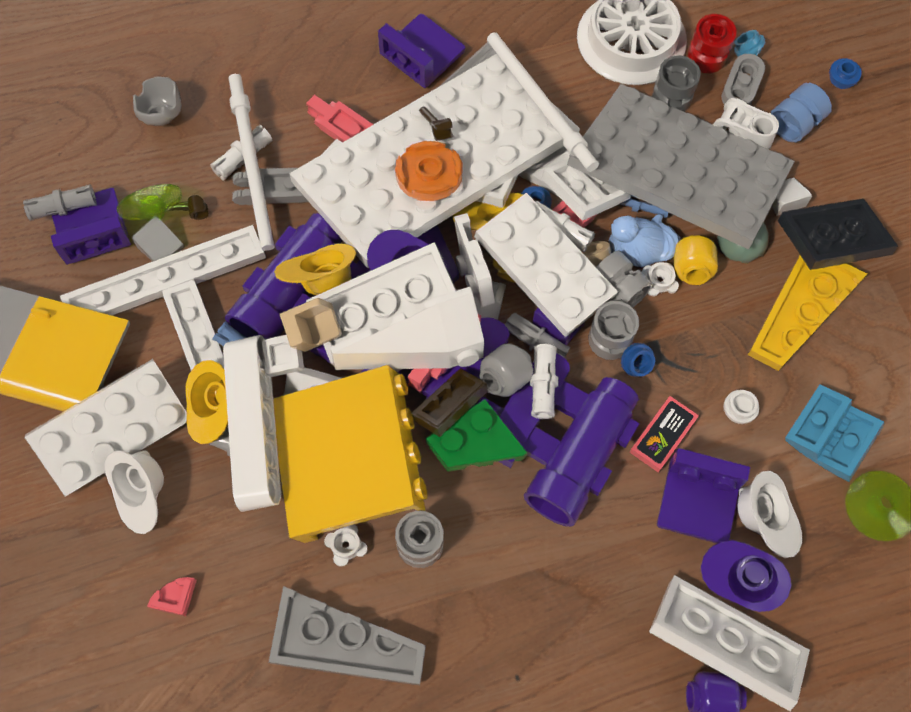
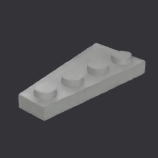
(337, 642)

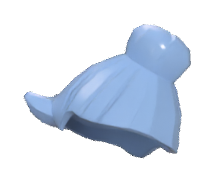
(643, 239)

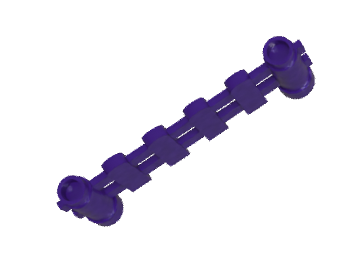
(571, 465)

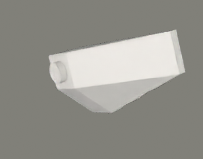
(436, 337)

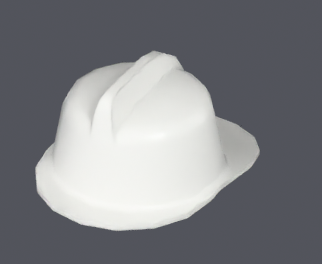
(135, 486)
(768, 511)

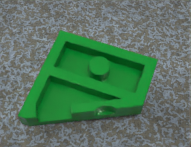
(476, 440)

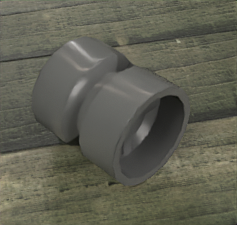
(677, 82)

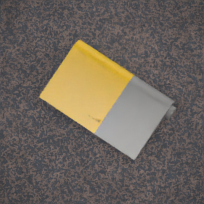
(54, 349)

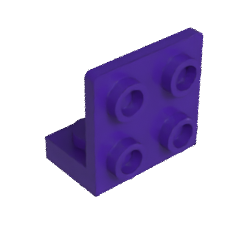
(420, 49)
(90, 229)
(701, 495)

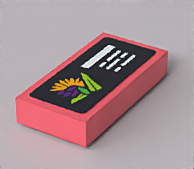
(664, 434)

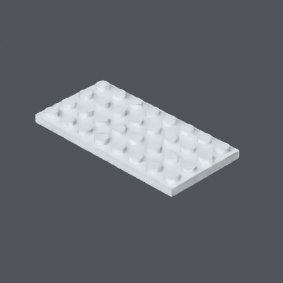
(493, 131)

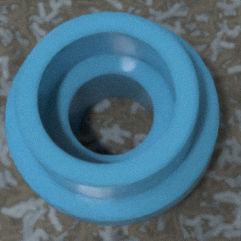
(749, 43)

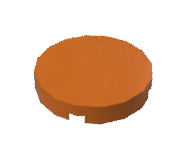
(429, 171)

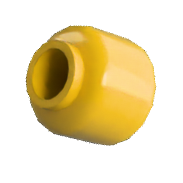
(695, 259)

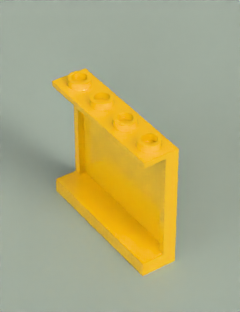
(347, 453)

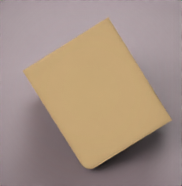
(311, 324)

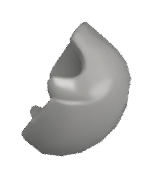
(158, 101)

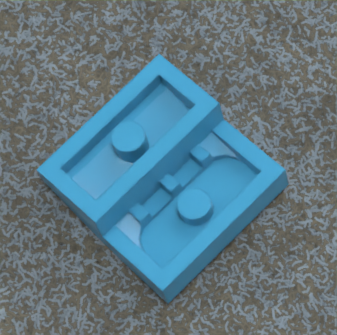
(834, 432)

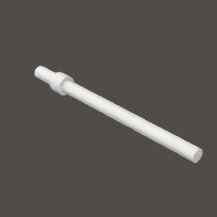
(241, 107)
(573, 141)

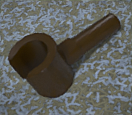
(440, 128)
(197, 207)

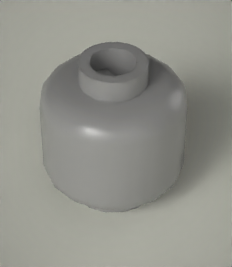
(506, 370)

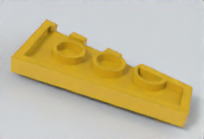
(801, 308)

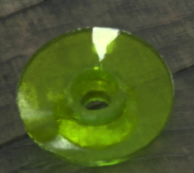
(149, 202)
(869, 514)

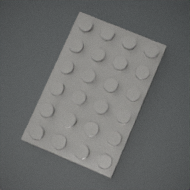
(684, 165)

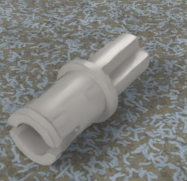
(532, 334)

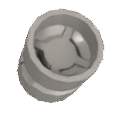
(630, 284)
(613, 329)
(419, 539)

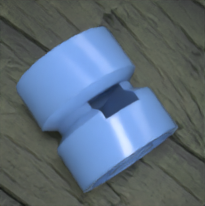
(801, 112)

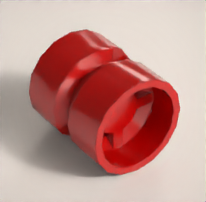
(712, 42)

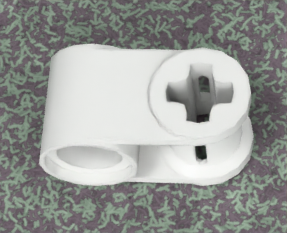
(748, 122)

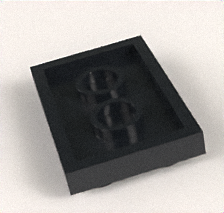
(837, 233)

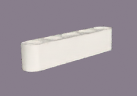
(251, 425)

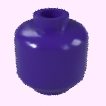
(714, 693)

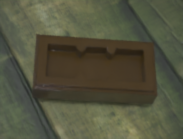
(450, 402)

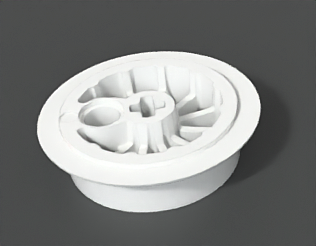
(635, 30)

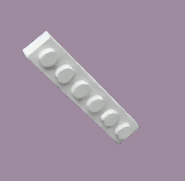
(149, 280)

